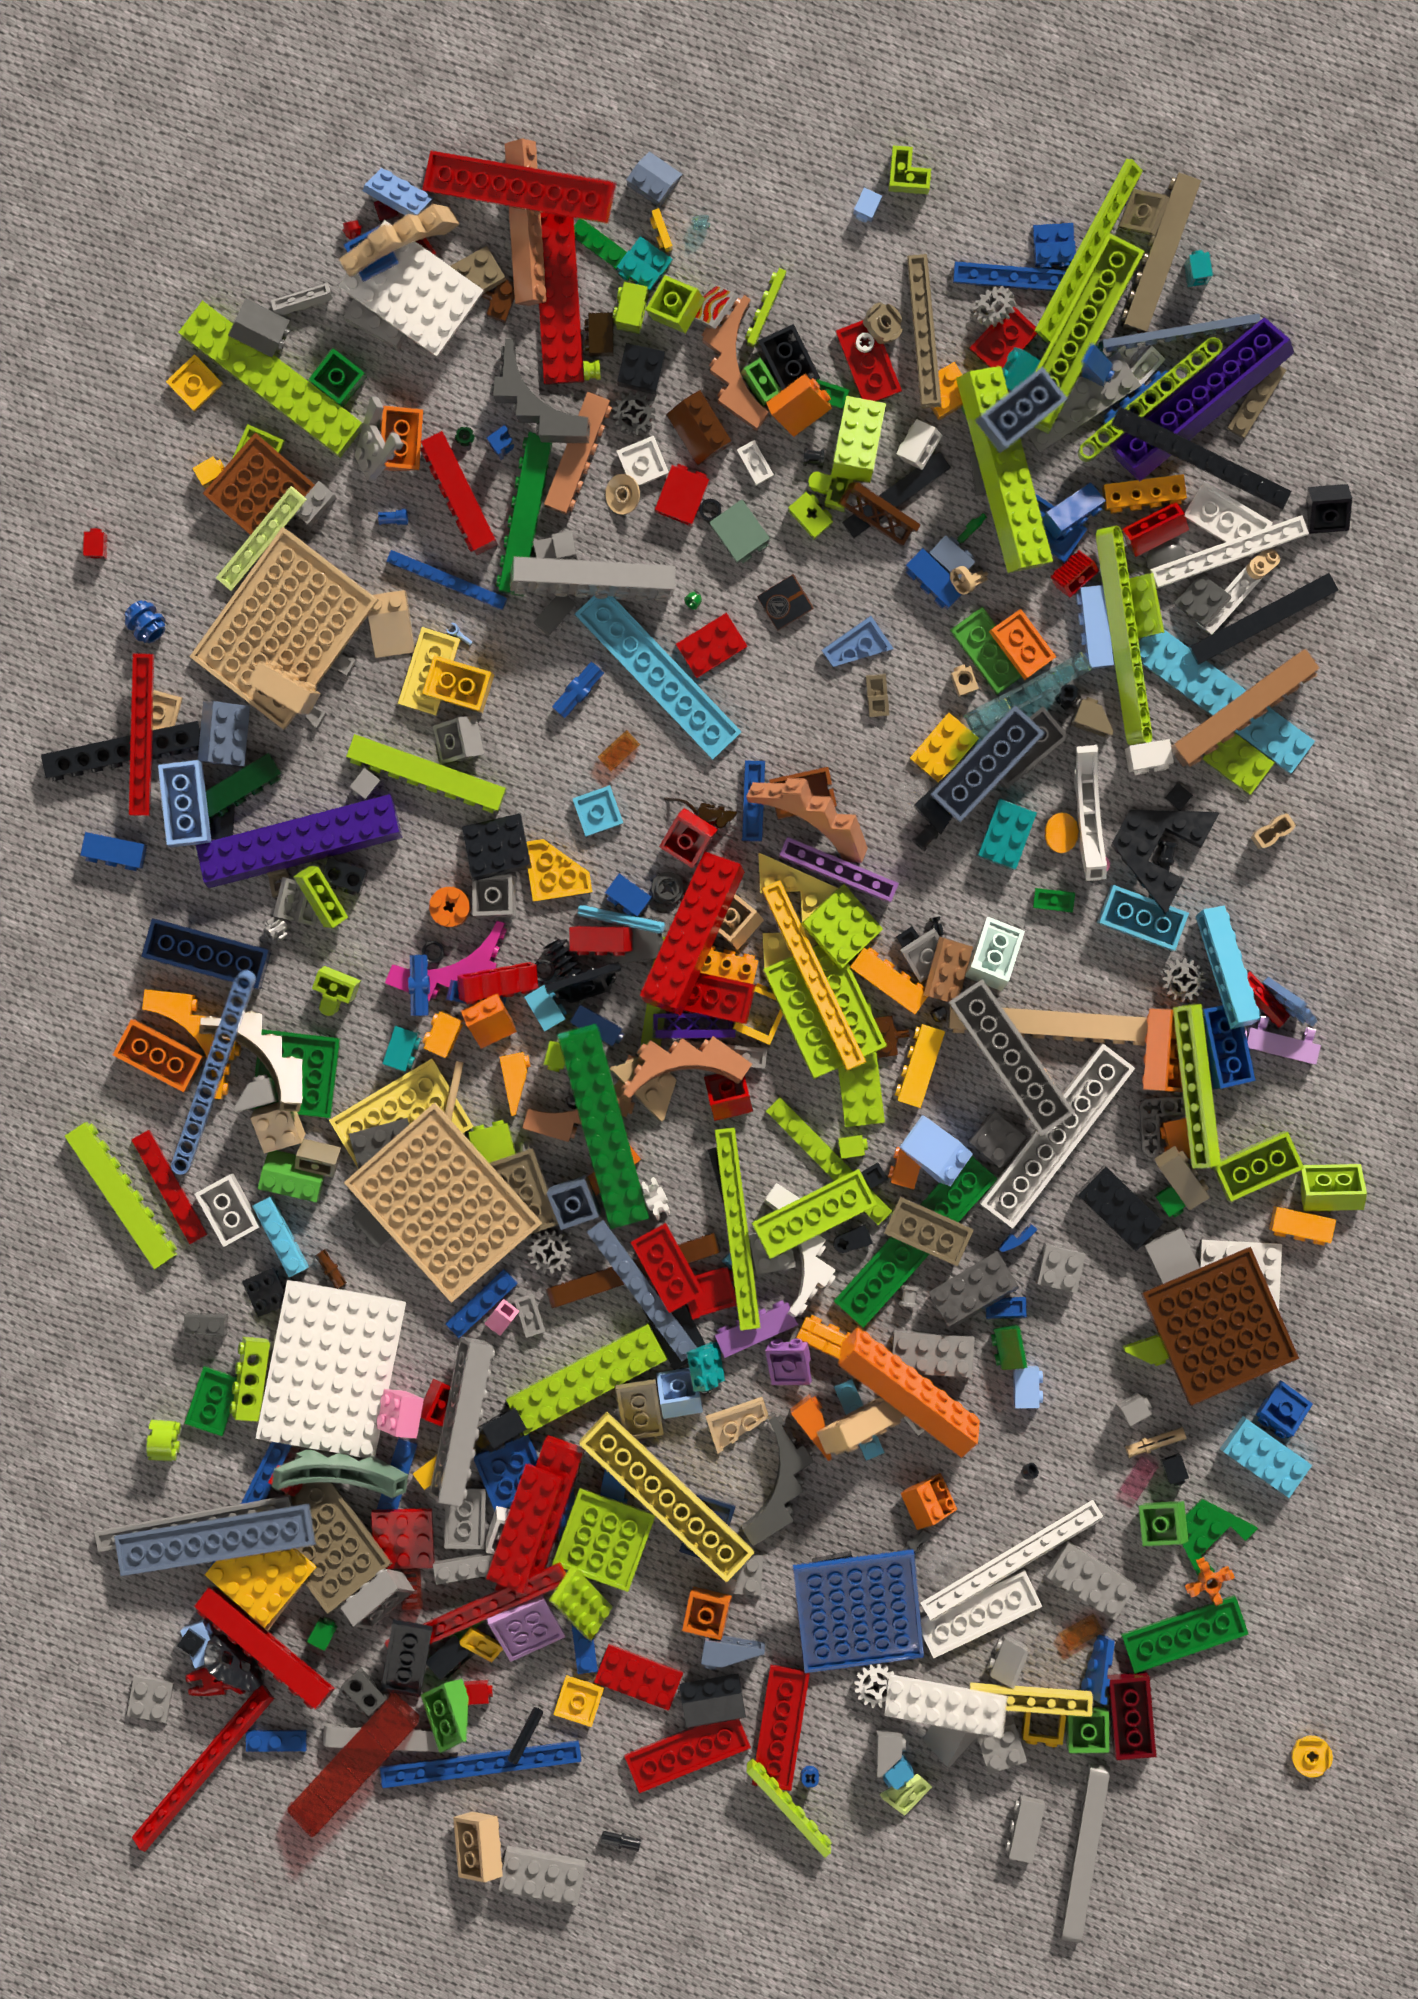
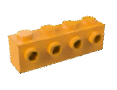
(1144, 493)
(730, 966)

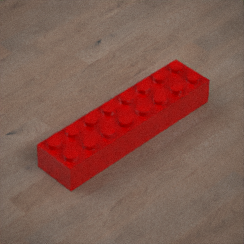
(692, 933)
(562, 1460)

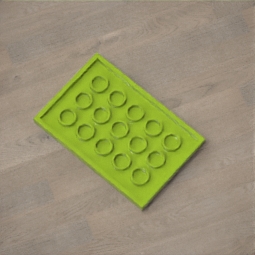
(806, 1020)

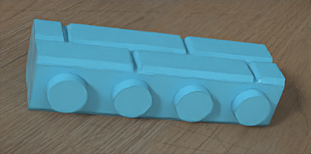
(280, 1236)

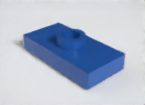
(1007, 1308)

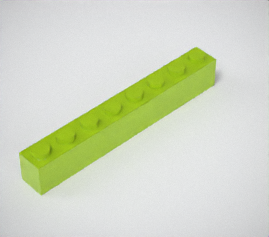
(427, 773)
(1196, 1086)
(121, 1195)

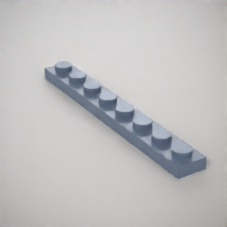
(1171, 334)
(641, 1289)

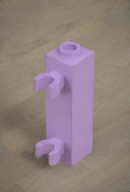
(1281, 1045)

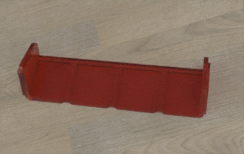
(353, 1764)

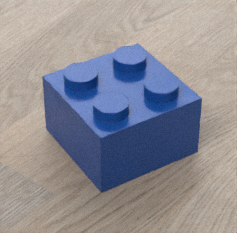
(628, 895)

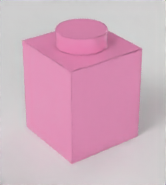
(501, 1317)

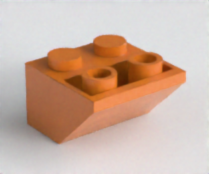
(928, 1501)

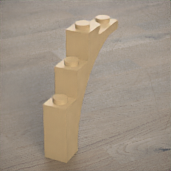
(388, 238)

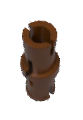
(330, 1269)

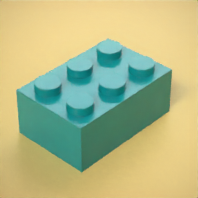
(1006, 834)

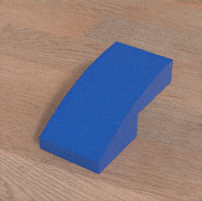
(1012, 1242)

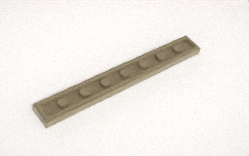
(924, 331)

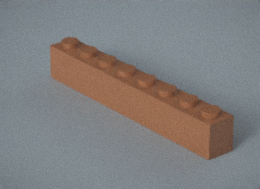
(526, 235)

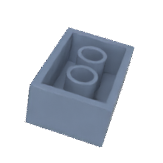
(223, 733)

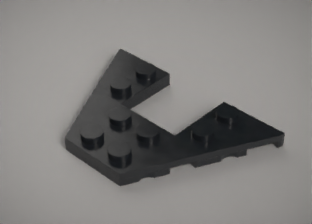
(1140, 836)

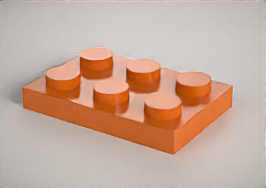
(1022, 644)

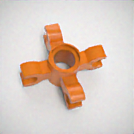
(1204, 1576)

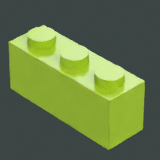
(320, 896)

